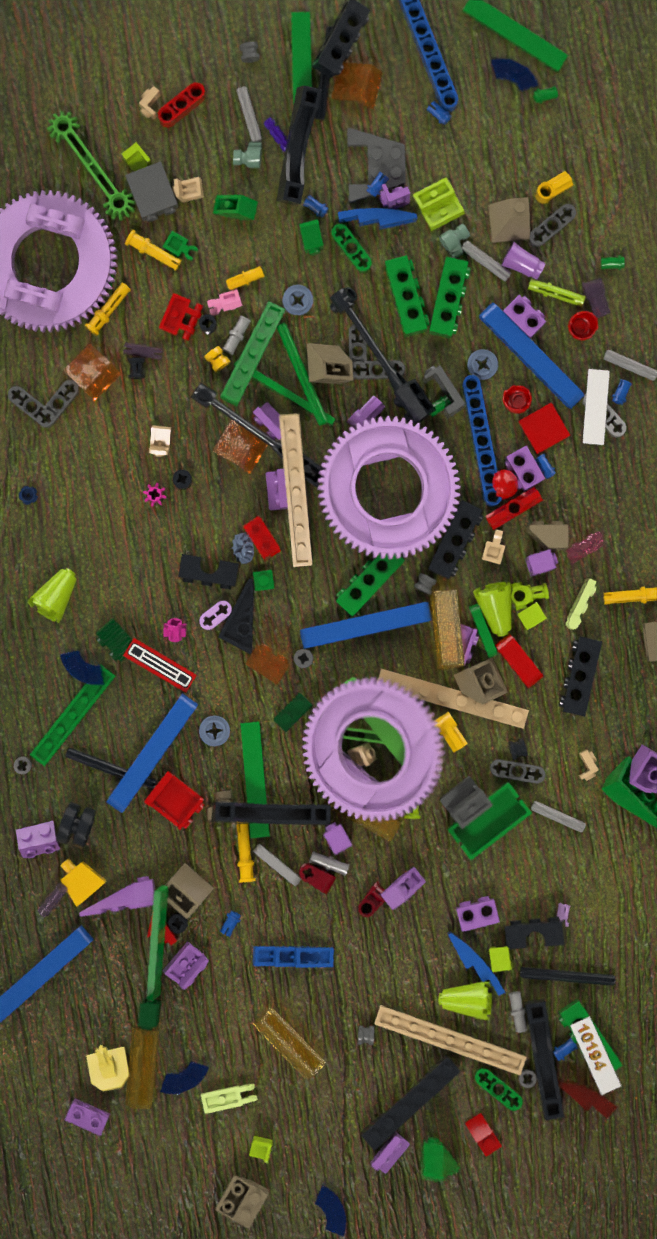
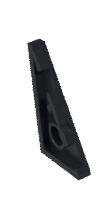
(239, 625)

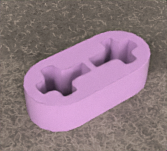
(212, 611)

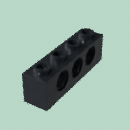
(324, 61)
(464, 511)
(592, 648)

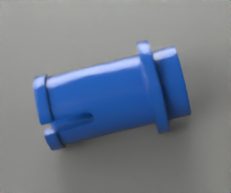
(442, 115)
(375, 187)
(315, 206)
(621, 392)
(545, 467)
(230, 923)
(564, 1049)

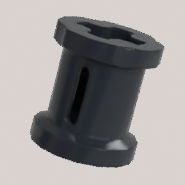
(202, 321)
(139, 374)

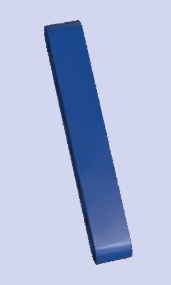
(429, 57)
(531, 355)
(476, 432)
(365, 625)
(152, 753)
(44, 971)

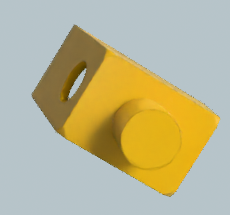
(80, 880)

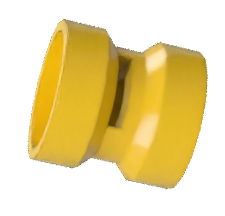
(217, 359)

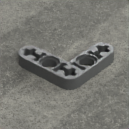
(362, 360)
(48, 408)

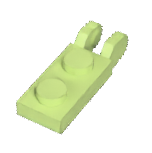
(580, 604)
(226, 1098)

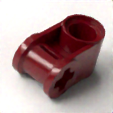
(319, 879)
(372, 898)

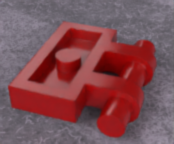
(175, 314)

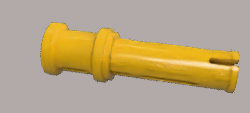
(145, 246)
(102, 316)
(643, 595)
(245, 863)

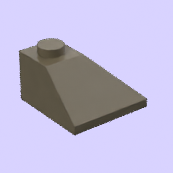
(510, 220)
(481, 682)

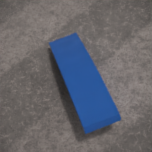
(384, 217)
(293, 956)
(471, 958)

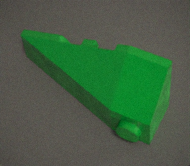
(628, 796)

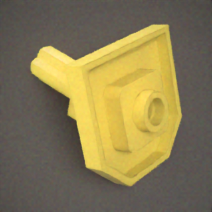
(108, 1068)

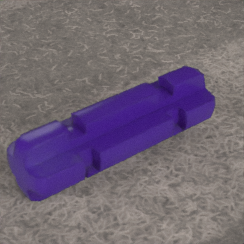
(276, 133)

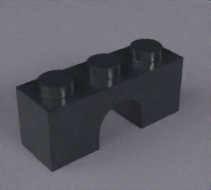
(191, 570)
(552, 930)

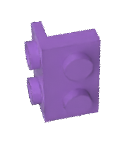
(269, 419)
(37, 840)
(186, 965)

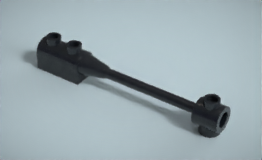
(408, 394)
(205, 396)

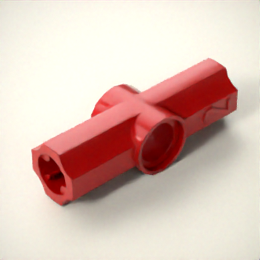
(524, 501)

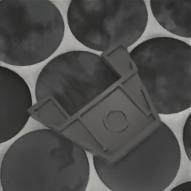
(383, 156)

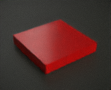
(544, 428)

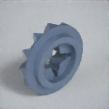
(288, 300)
(491, 363)
(245, 553)
(221, 737)

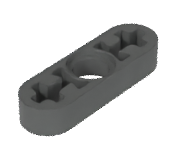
(545, 238)
(504, 764)

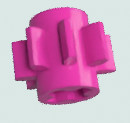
(152, 490)
(174, 630)

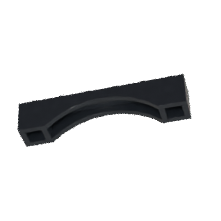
(302, 119)
(270, 814)
(543, 1059)
(426, 1088)

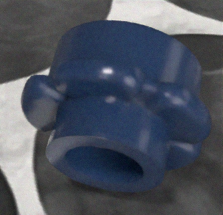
(23, 495)

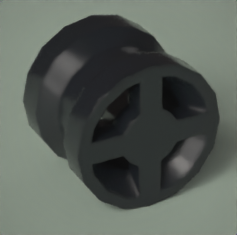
(184, 482)
(517, 748)
(181, 922)

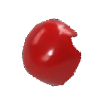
(583, 325)
(517, 399)
(505, 484)

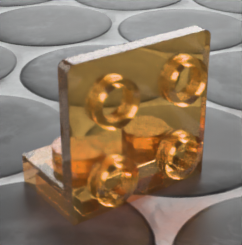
(358, 84)
(92, 372)
(240, 447)
(268, 664)

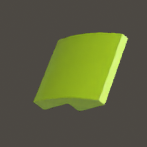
(438, 204)

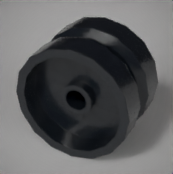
(76, 825)

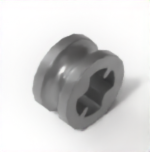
(28, 767)
(533, 1078)

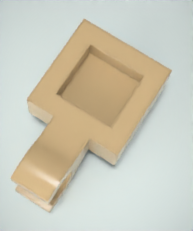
(493, 550)

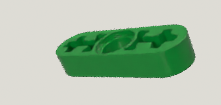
(364, 256)
(483, 630)
(506, 1102)

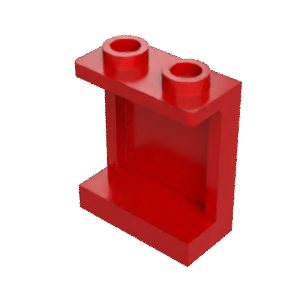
(262, 538)
(175, 800)

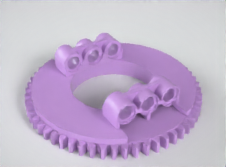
(70, 218)
(378, 443)
(347, 781)

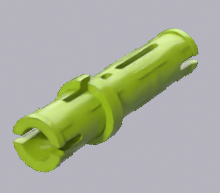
(556, 292)

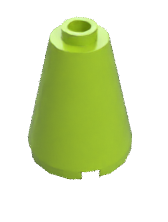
(54, 595)
(496, 606)
(468, 1000)

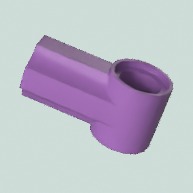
(368, 411)

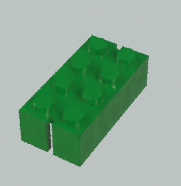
(491, 824)

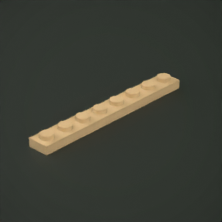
(295, 490)
(456, 700)
(450, 1040)

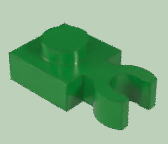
(177, 245)

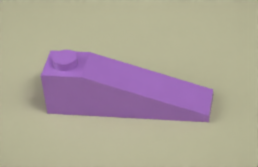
(644, 770)
(132, 896)

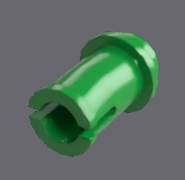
(545, 94)
(612, 263)
(440, 404)

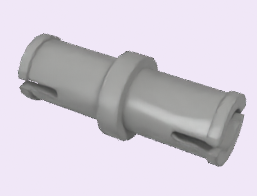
(236, 335)
(329, 863)
(518, 1011)

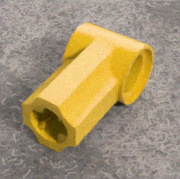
(554, 187)
(450, 732)

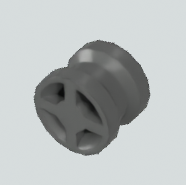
(249, 52)
(425, 583)
(305, 660)
(365, 1035)

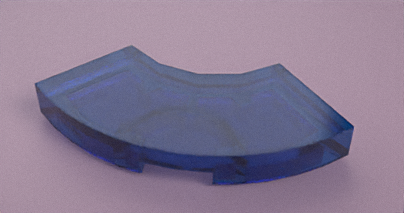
(514, 72)
(81, 669)
(183, 1081)
(333, 1209)

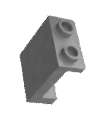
(152, 192)
(448, 389)
(465, 802)

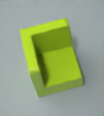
(136, 157)
(531, 616)
(500, 959)
(261, 1148)

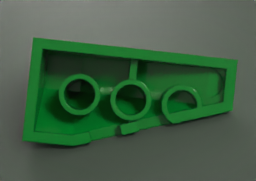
(436, 1160)

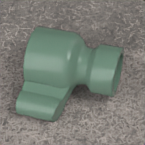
(250, 157)
(451, 240)

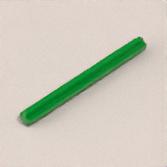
(302, 374)

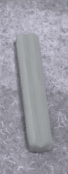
(249, 114)
(486, 260)
(630, 365)
(558, 816)

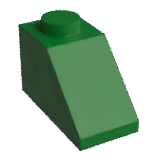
(235, 207)
(311, 237)

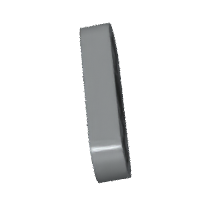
(609, 429)
(277, 864)

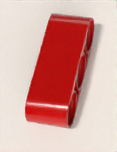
(183, 96)
(519, 661)

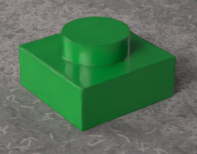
(263, 580)

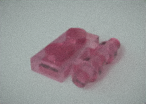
(585, 547)

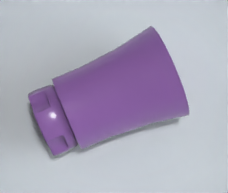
(523, 261)

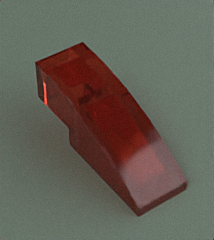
(588, 1097)

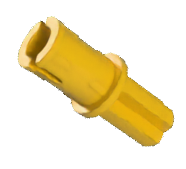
(244, 278)

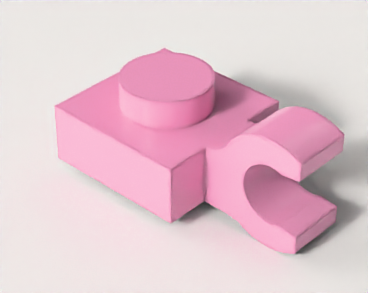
(227, 301)

